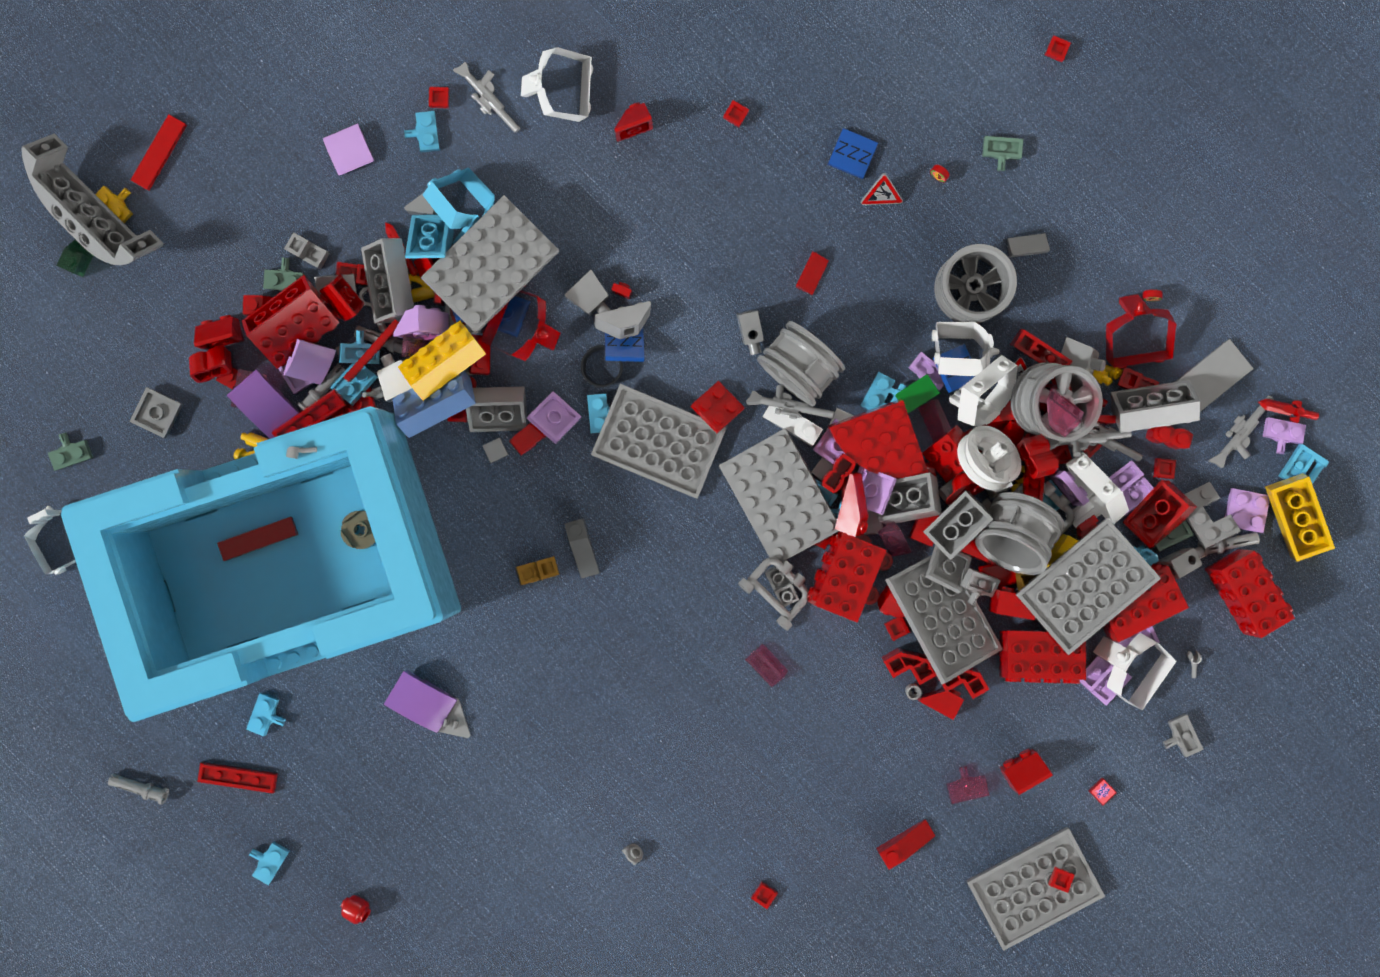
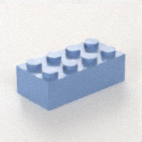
(416, 415)

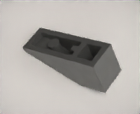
(582, 548)

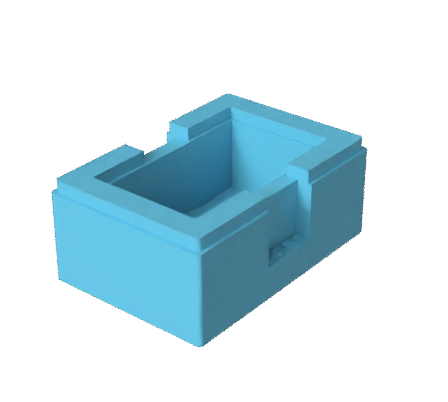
(272, 604)

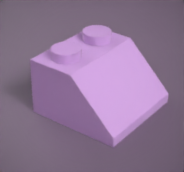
(422, 323)

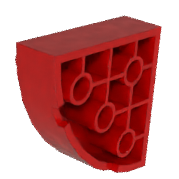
(881, 441)

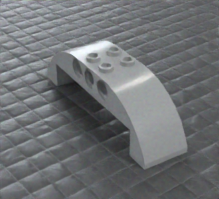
(80, 208)

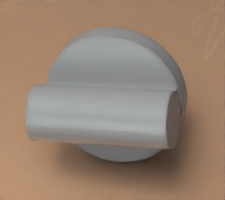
(633, 853)

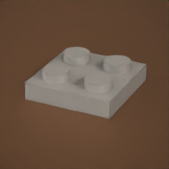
(156, 412)
(946, 571)

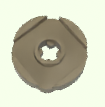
(349, 529)

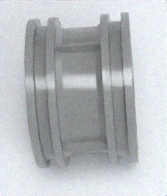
(1002, 272)
(801, 363)
(1031, 390)
(1020, 533)

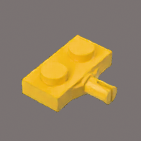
(115, 202)

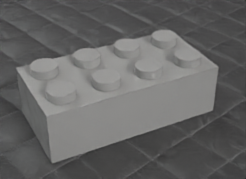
(387, 279)
(1155, 406)

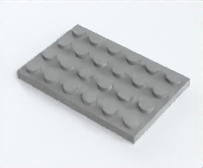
(490, 264)
(657, 441)
(780, 496)
(1088, 586)
(945, 624)
(1017, 890)

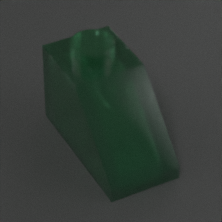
(75, 258)

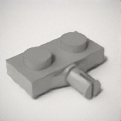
(979, 584)
(1183, 736)

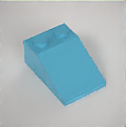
(428, 237)

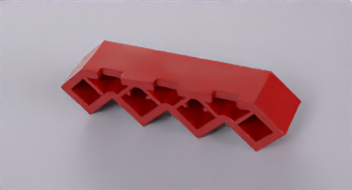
(902, 660)

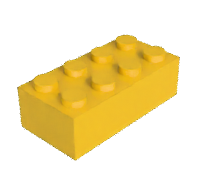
(441, 360)
(1300, 517)

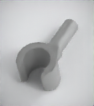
(376, 393)
(292, 452)
(1196, 659)

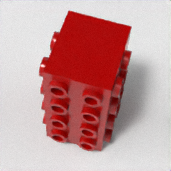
(289, 316)
(846, 576)
(1250, 593)
(1153, 606)
(1038, 657)

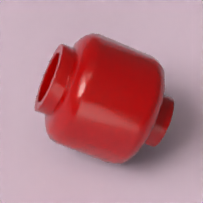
(355, 909)

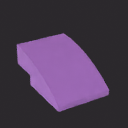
(262, 403)
(420, 701)

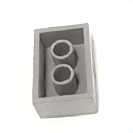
(913, 499)

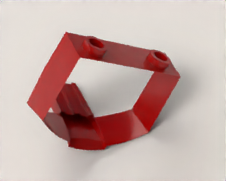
(1135, 306)
(544, 334)

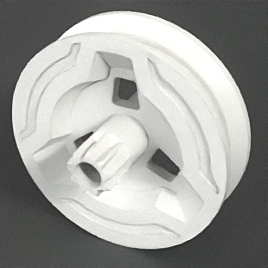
(997, 452)

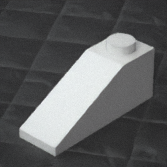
(800, 427)

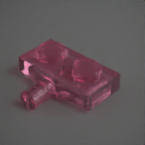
(967, 787)

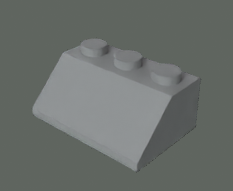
(498, 409)
(958, 525)

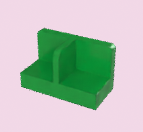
(917, 393)

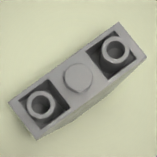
(623, 321)

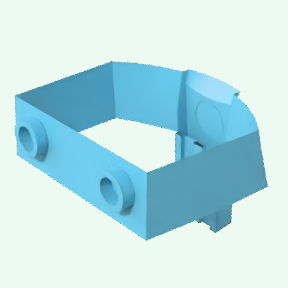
(444, 209)

